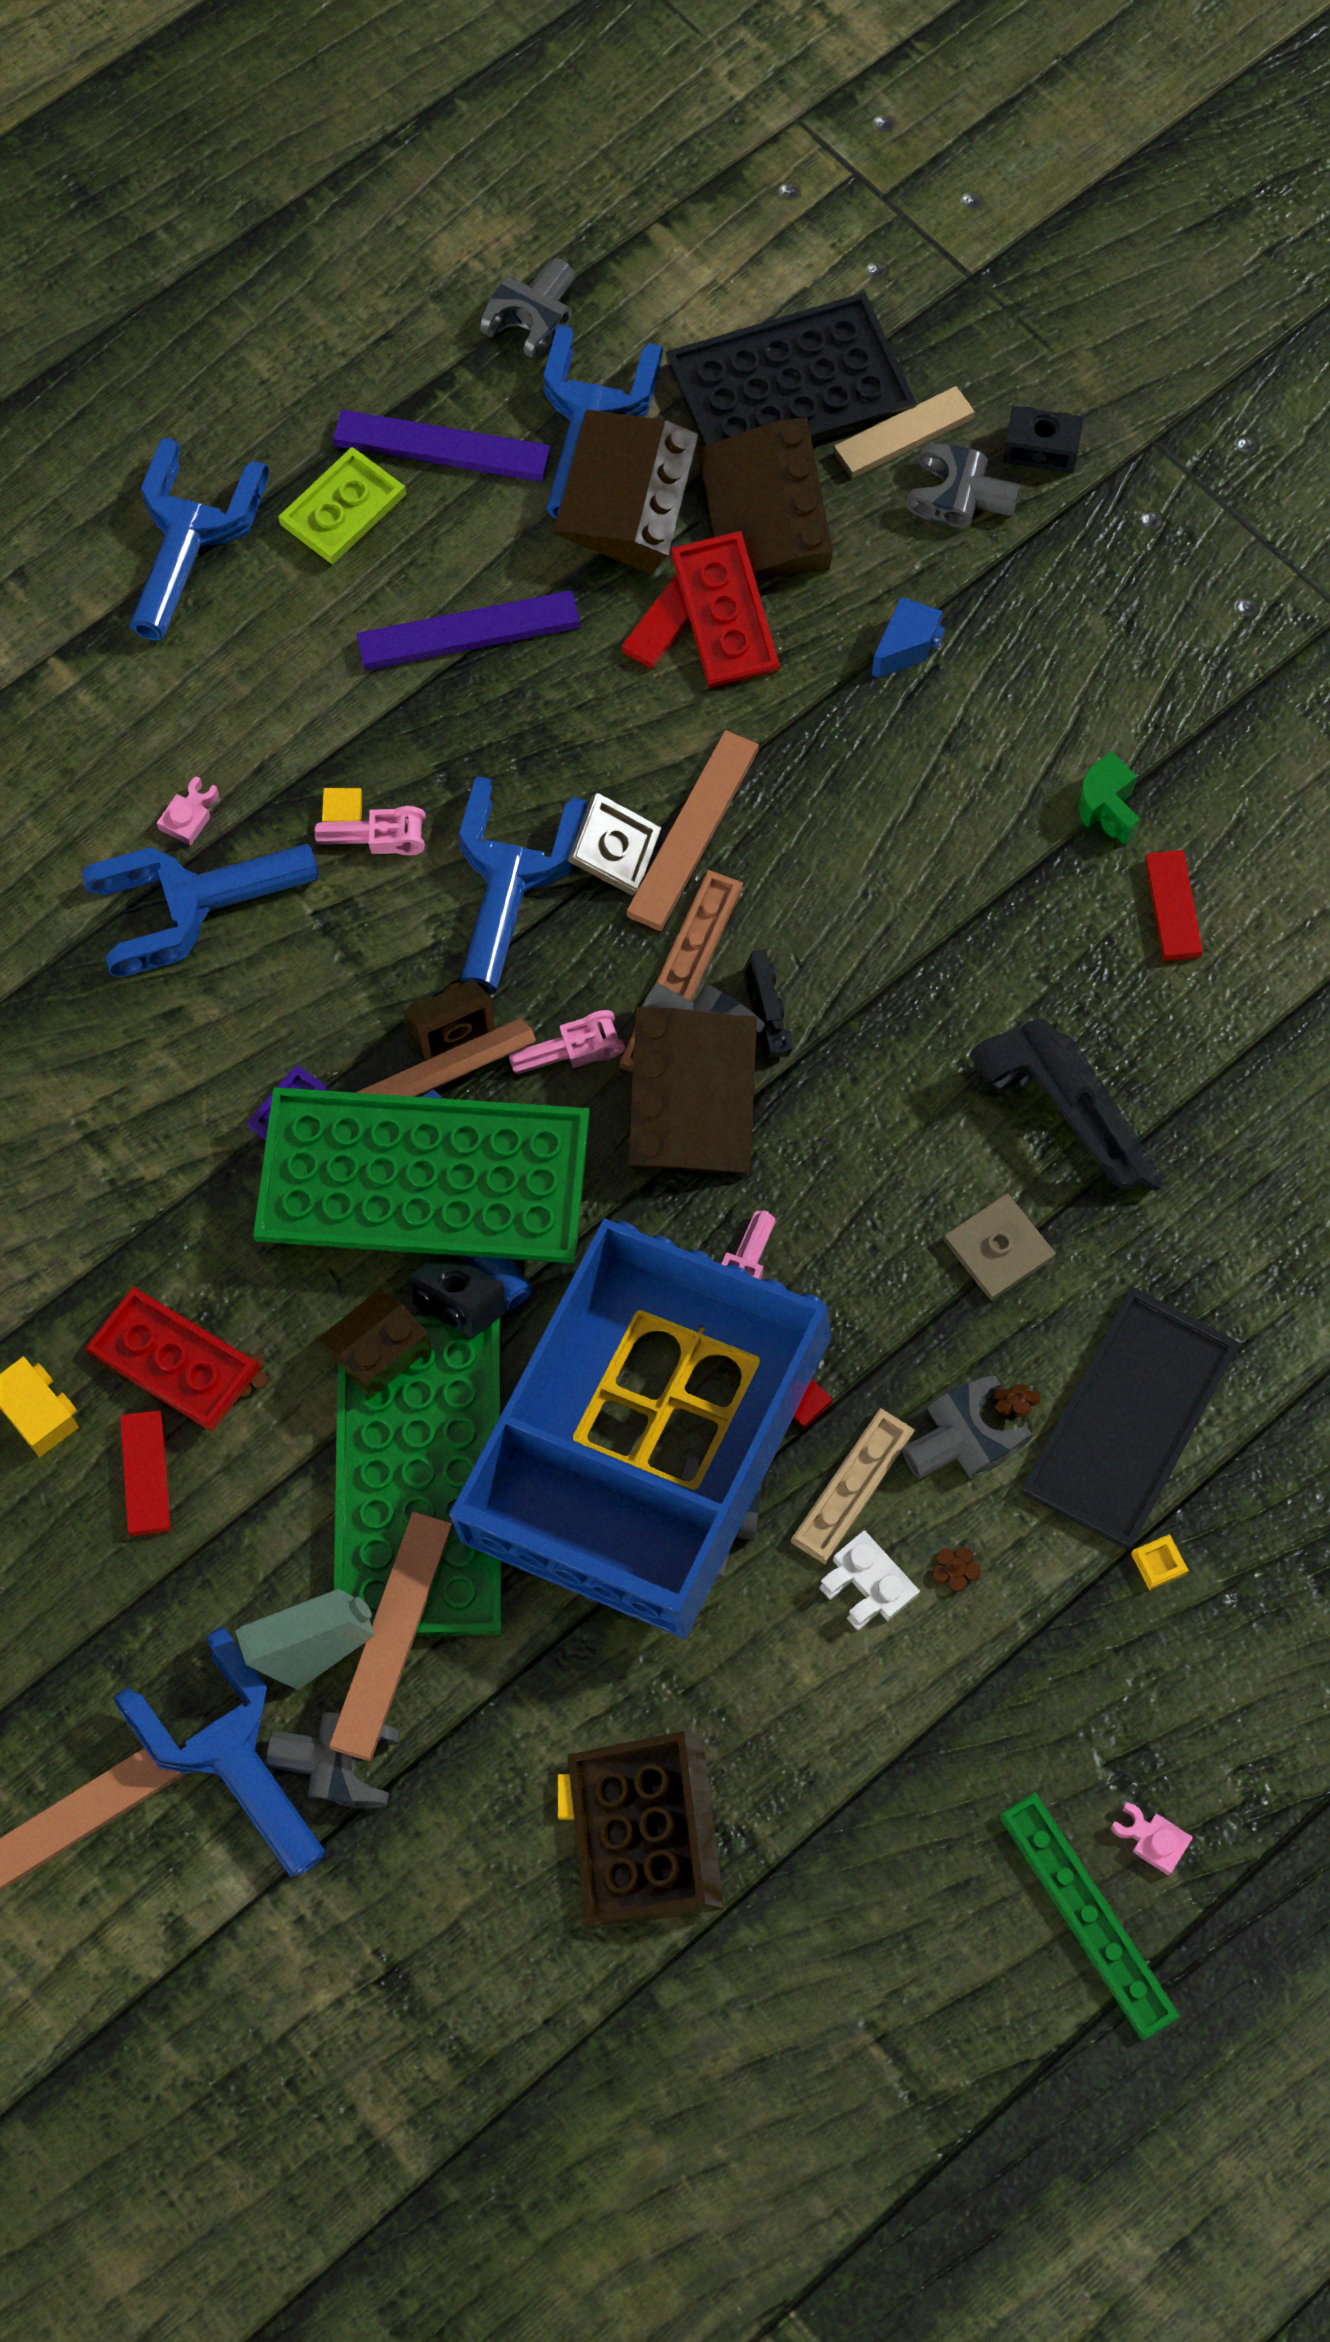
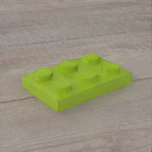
(342, 505)

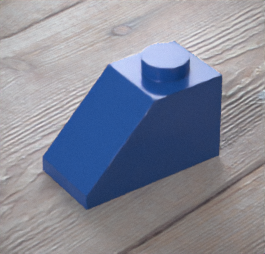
(908, 637)

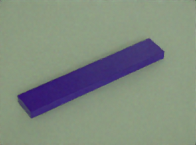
(442, 445)
(468, 630)

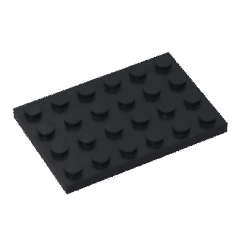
(808, 364)

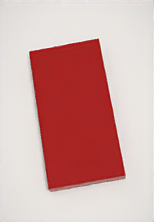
(724, 609)
(172, 1358)

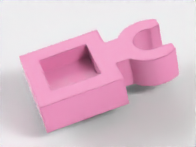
(188, 816)
(1158, 1841)

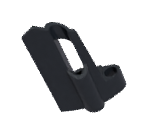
(1076, 1092)

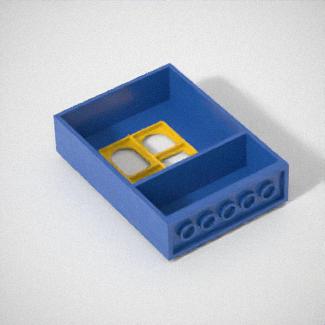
(611, 1519)

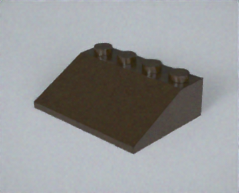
(626, 487)
(772, 494)
(692, 1090)
(645, 1830)

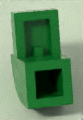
(1102, 798)

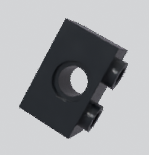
(1053, 451)
(458, 1294)

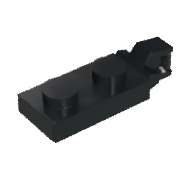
(760, 983)

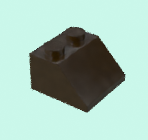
(449, 1018)
(376, 1342)

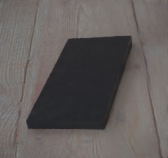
(1130, 1418)

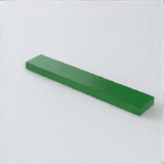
(1089, 1916)

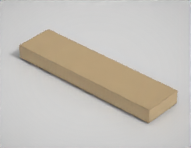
(903, 432)
(852, 1486)

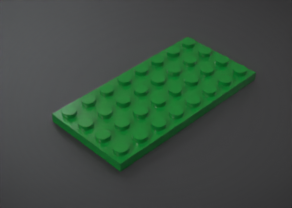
(423, 1175)
(414, 1454)

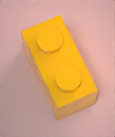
(34, 1407)

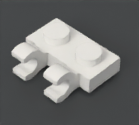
(875, 1576)

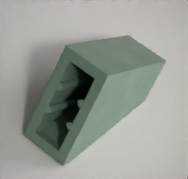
(306, 1637)

